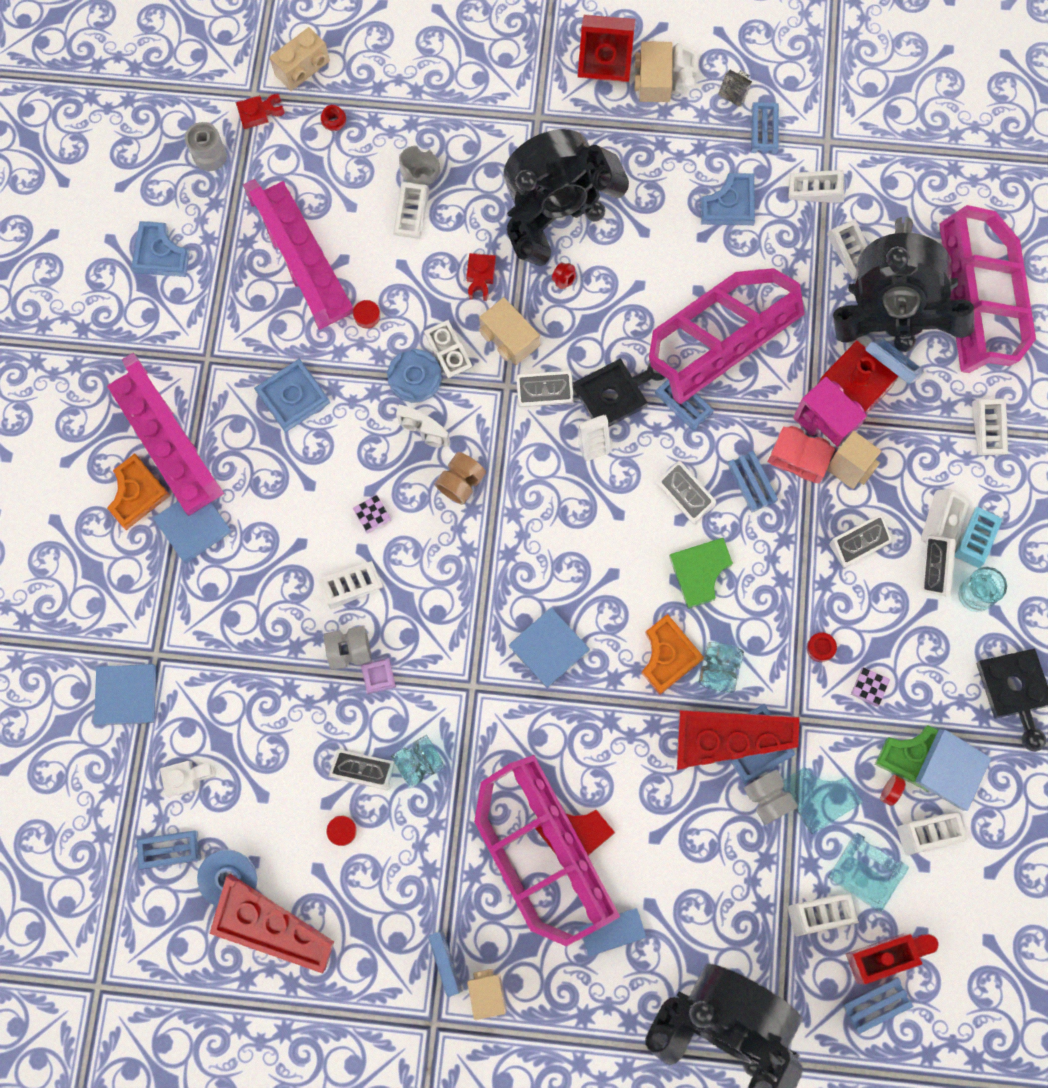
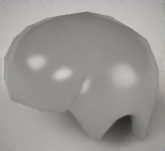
(419, 166)

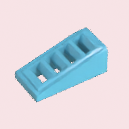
(968, 555)

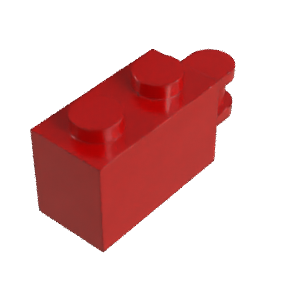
(890, 956)

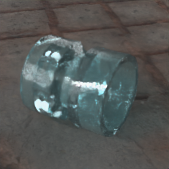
(982, 589)
(721, 666)
(418, 761)

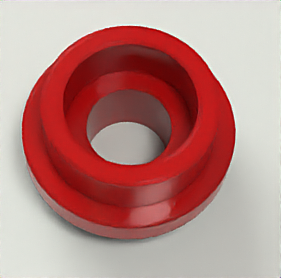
(330, 112)
(564, 275)

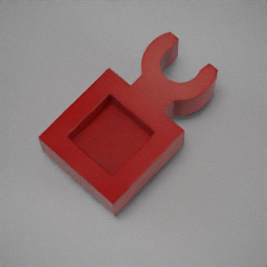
(255, 111)
(480, 272)

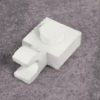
(686, 65)
(182, 777)

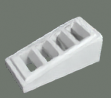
(413, 189)
(827, 195)
(839, 244)
(1000, 418)
(594, 438)
(337, 578)
(914, 840)
(804, 919)

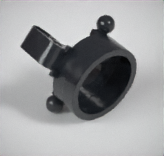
(557, 178)
(735, 1018)

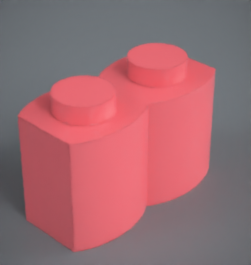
(801, 454)

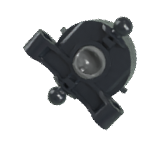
(902, 290)

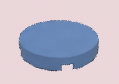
(414, 376)

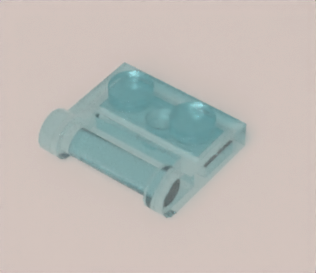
(862, 880)

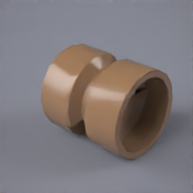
(462, 475)

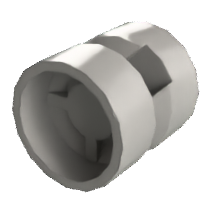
(205, 146)
(357, 644)
(771, 798)

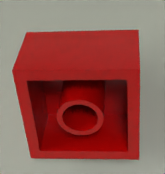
(606, 48)
(861, 376)

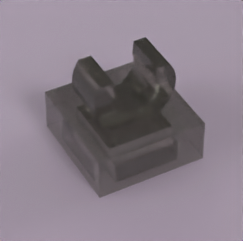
(735, 87)

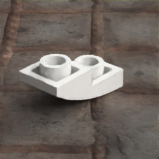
(447, 349)
(430, 430)

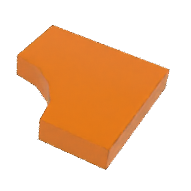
(136, 493)
(671, 655)

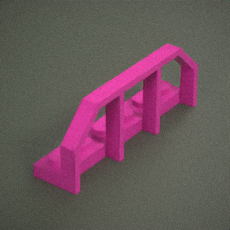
(956, 241)
(300, 252)
(739, 344)
(164, 438)
(564, 842)

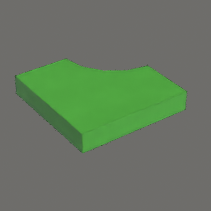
(698, 570)
(906, 757)

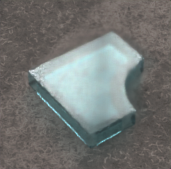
(820, 800)

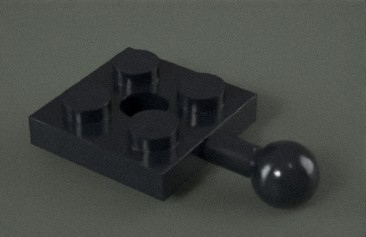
(614, 377)
(1006, 701)

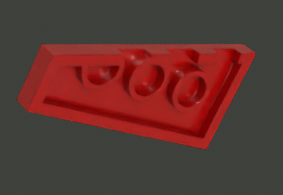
(723, 736)

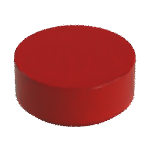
(366, 314)
(821, 647)
(893, 790)
(341, 830)

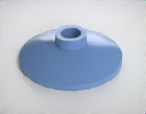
(213, 869)

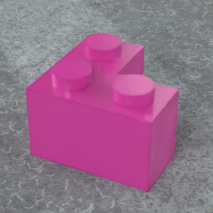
(830, 412)

